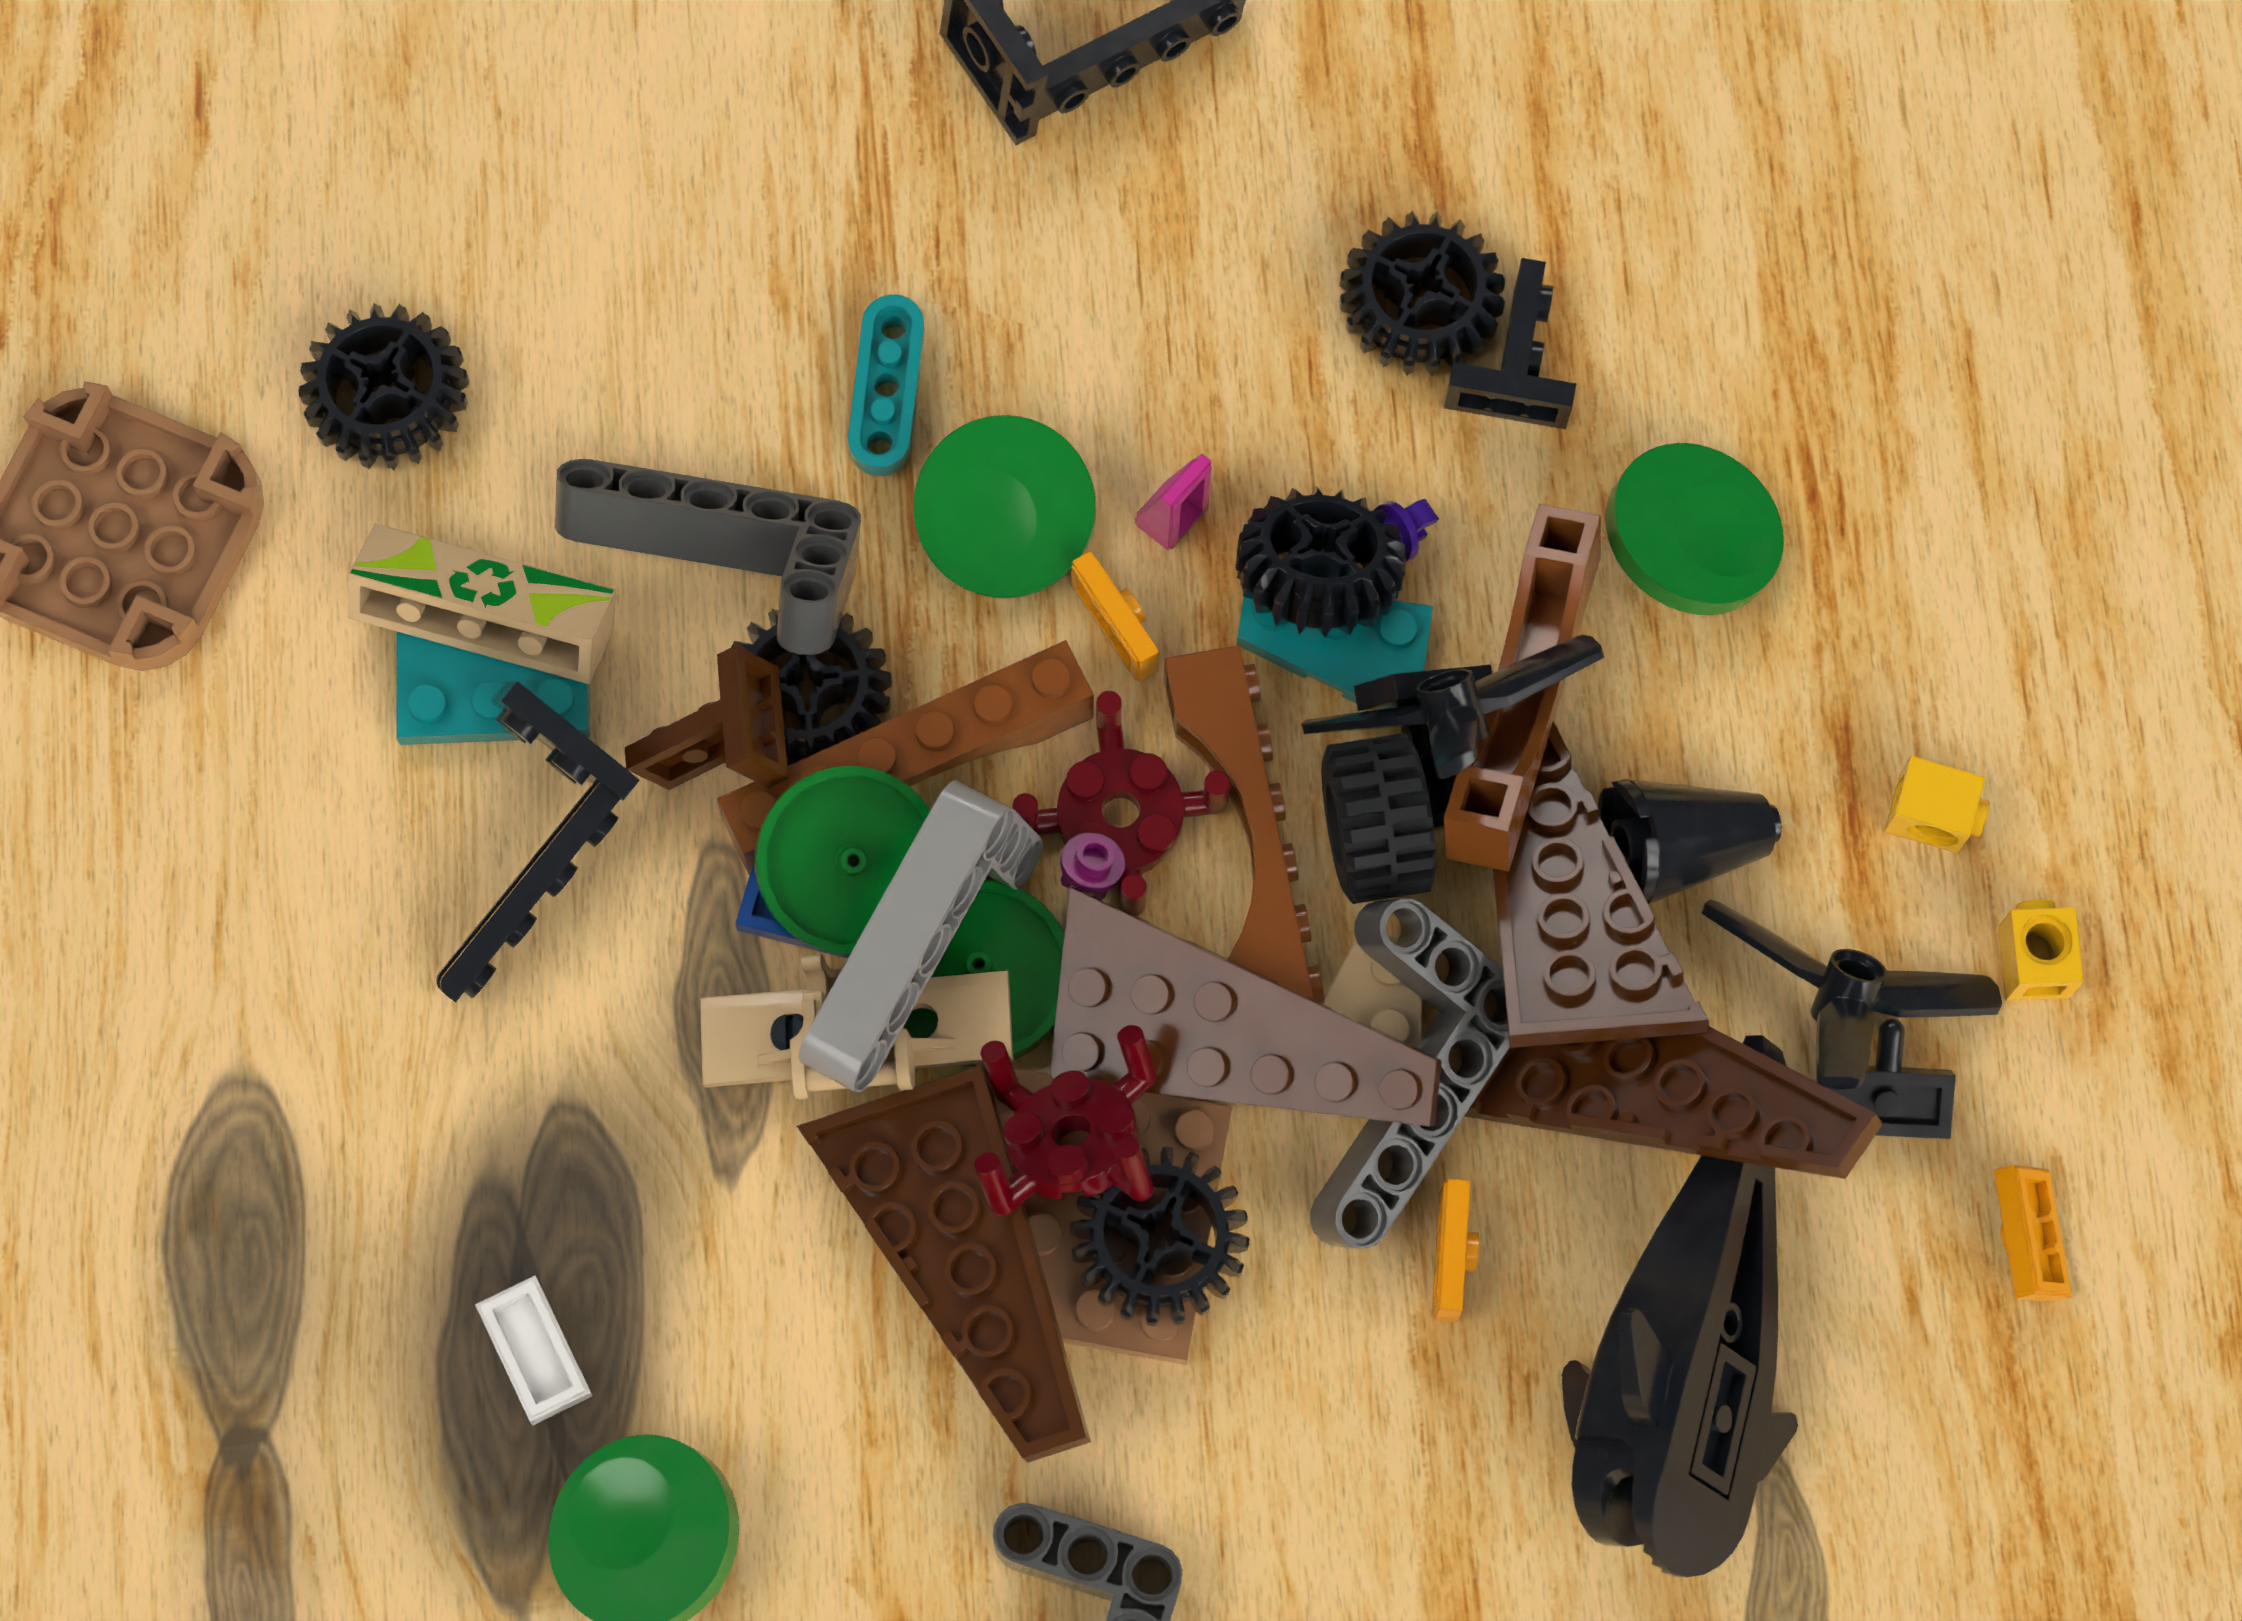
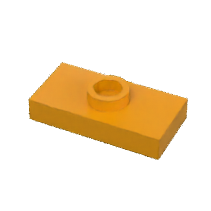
(1116, 615)
(2032, 1233)
(1455, 1250)

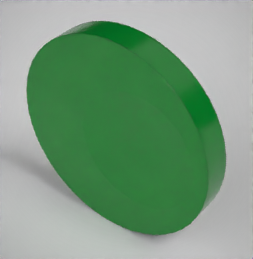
(1004, 506)
(1694, 529)
(833, 851)
(1010, 934)
(643, 1531)

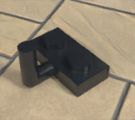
(1905, 1099)

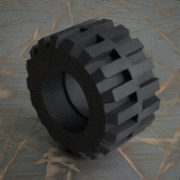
(1379, 818)

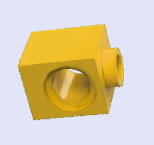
(1937, 805)
(2032, 977)

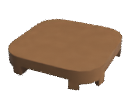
(121, 527)

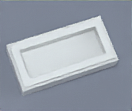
(533, 1350)

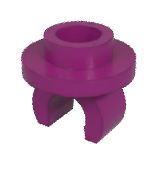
(1092, 864)

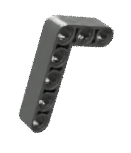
(724, 525)
(1459, 1022)
(1112, 1582)

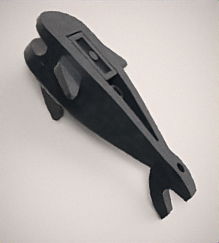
(1684, 1378)

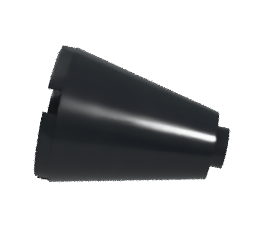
(1686, 833)

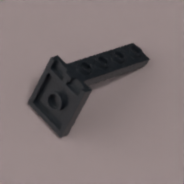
(1022, 91)
(551, 866)

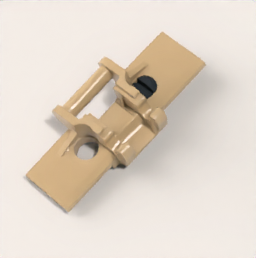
(761, 1033)

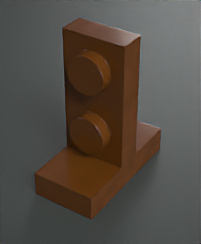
(738, 729)

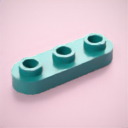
(882, 362)

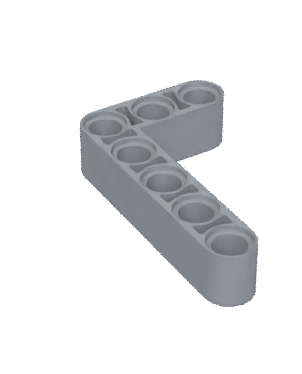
(912, 927)

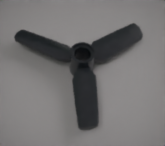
(1457, 705)
(1854, 988)

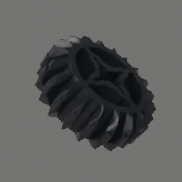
(1383, 266)
(401, 345)
(1320, 575)
(830, 686)
(1186, 1250)

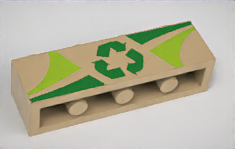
(481, 603)

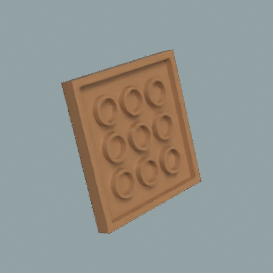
(1082, 1321)

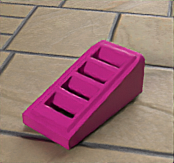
(1177, 503)

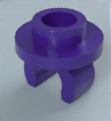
(1410, 522)

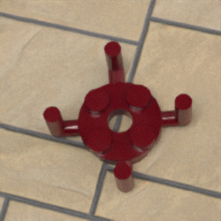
(1131, 776)
(1067, 1105)

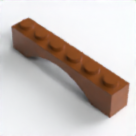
(1548, 609)
(1215, 718)
(980, 719)

